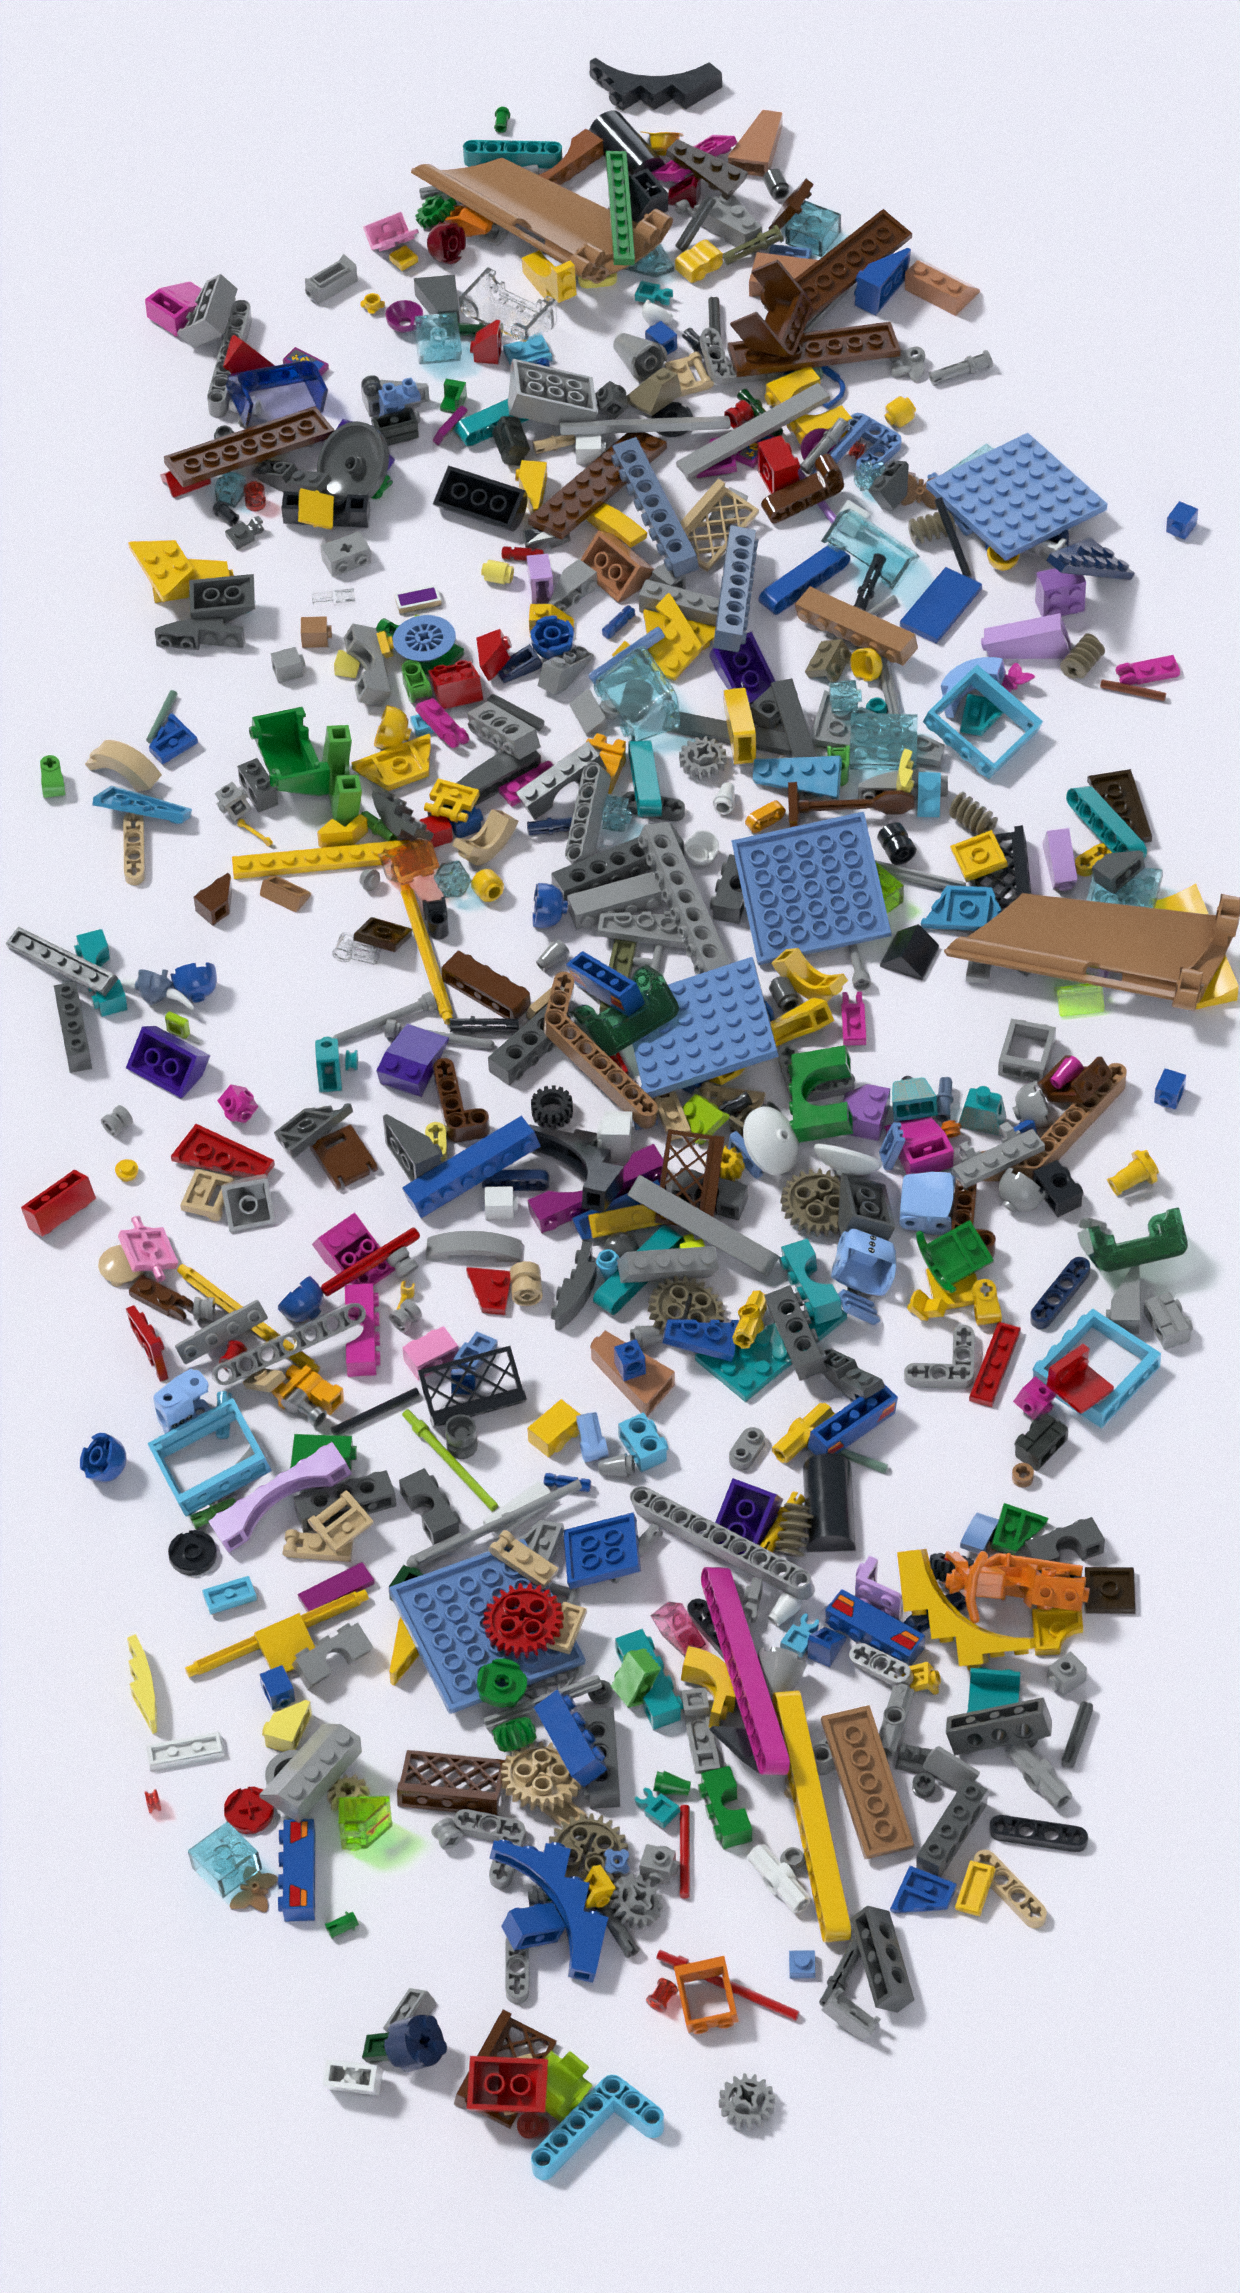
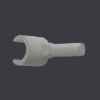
(684, 206)

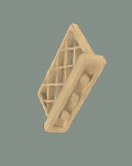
(701, 511)

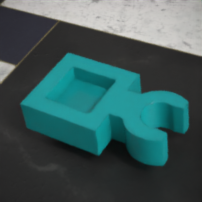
(653, 292)
(658, 1809)

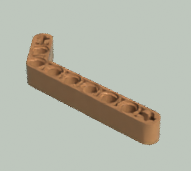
(642, 1106)
(1072, 1124)

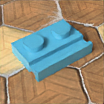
(528, 351)

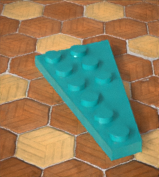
(762, 1362)

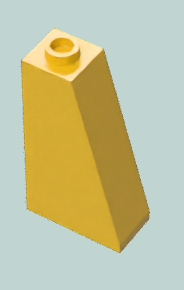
(202, 570)
(740, 725)

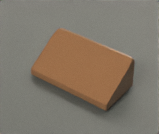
(284, 893)

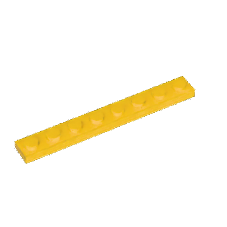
(310, 859)

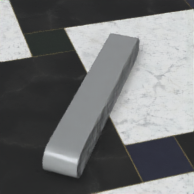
(238, 325)
(703, 1225)
(300, 1341)

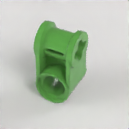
(415, 681)
(844, 753)
(51, 777)

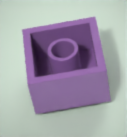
(1059, 593)

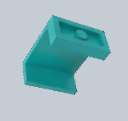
(992, 1688)

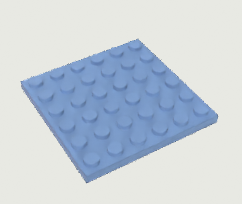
(1016, 496)
(811, 887)
(716, 1031)
(447, 1627)

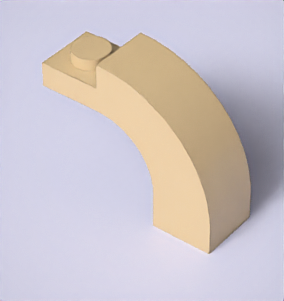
(127, 761)
(488, 840)

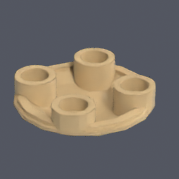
(115, 1266)

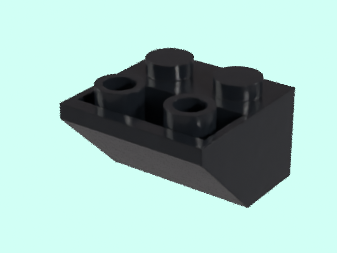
(646, 195)

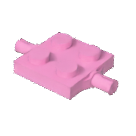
(148, 1249)

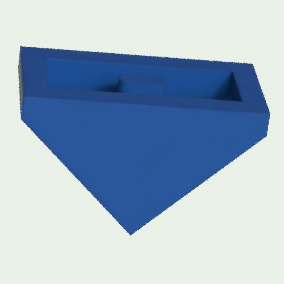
(825, 1646)

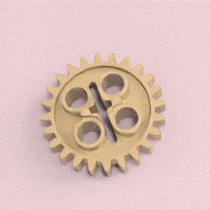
(538, 1777)

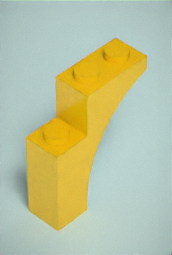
(548, 279)

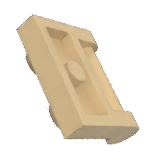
(686, 379)
(200, 1191)
(346, 1526)

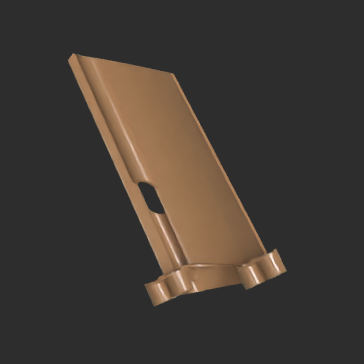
(566, 221)
(1153, 948)

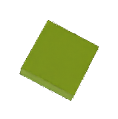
(177, 1025)

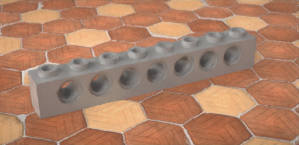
(682, 897)

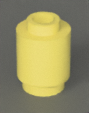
(497, 572)

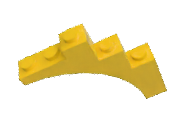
(973, 1642)

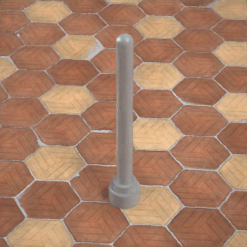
(860, 978)
(426, 1002)
(393, 1029)

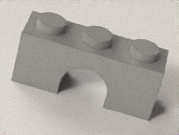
(349, 1642)

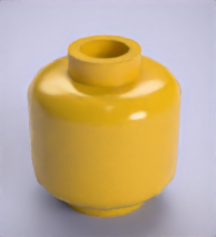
(899, 411)
(487, 885)

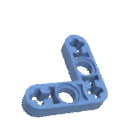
(880, 442)

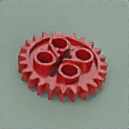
(523, 1620)

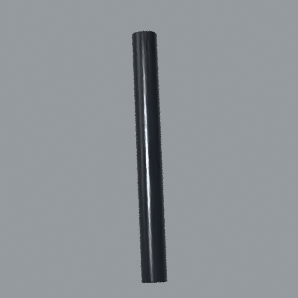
(952, 537)
(375, 1411)

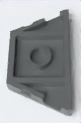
(309, 1126)

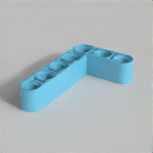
(592, 2121)

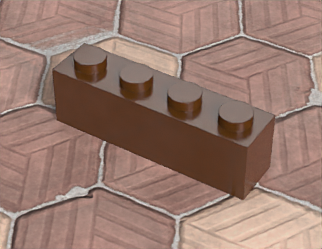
(485, 986)

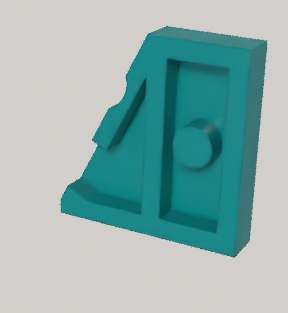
(978, 715)

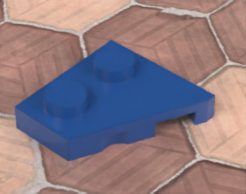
(172, 740)
(922, 1892)

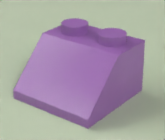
(869, 1110)

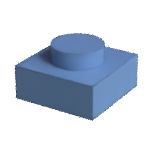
(802, 1964)

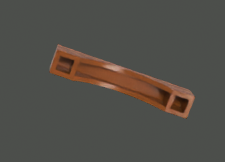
(583, 151)

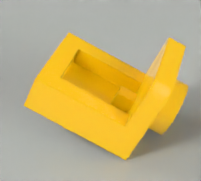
(599, 1887)

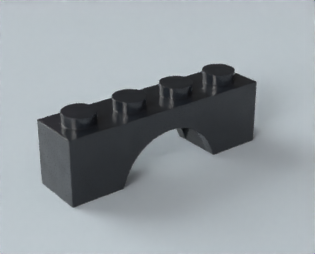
(350, 512)

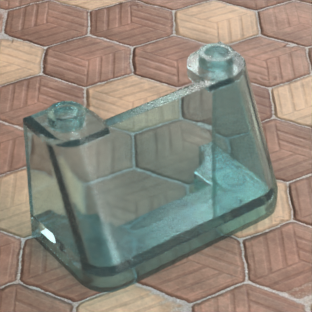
(640, 696)

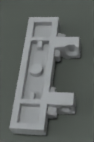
(1013, 1150)

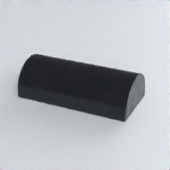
(621, 136)
(481, 499)
(830, 1500)

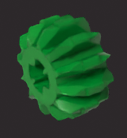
(514, 1734)

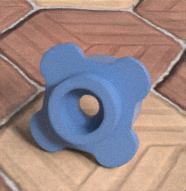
(611, 1866)

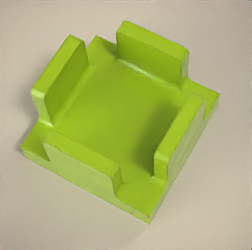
(565, 2084)

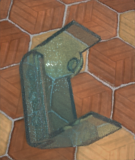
(863, 539)

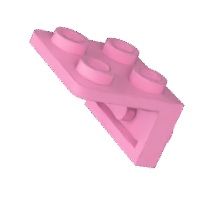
(387, 231)

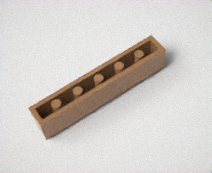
(856, 626)

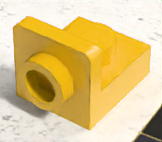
(925, 1678)

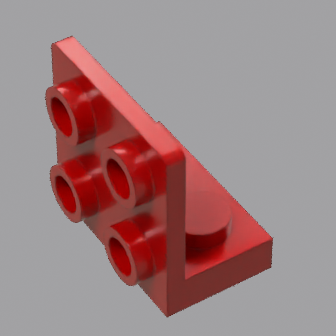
(1076, 1381)

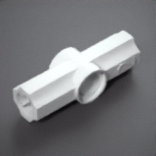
(779, 1878)

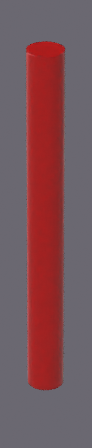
(684, 1851)

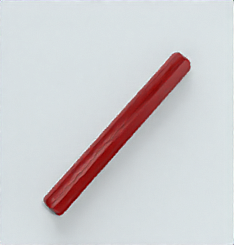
(369, 1262)

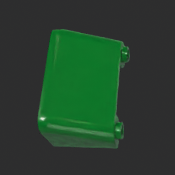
(289, 753)

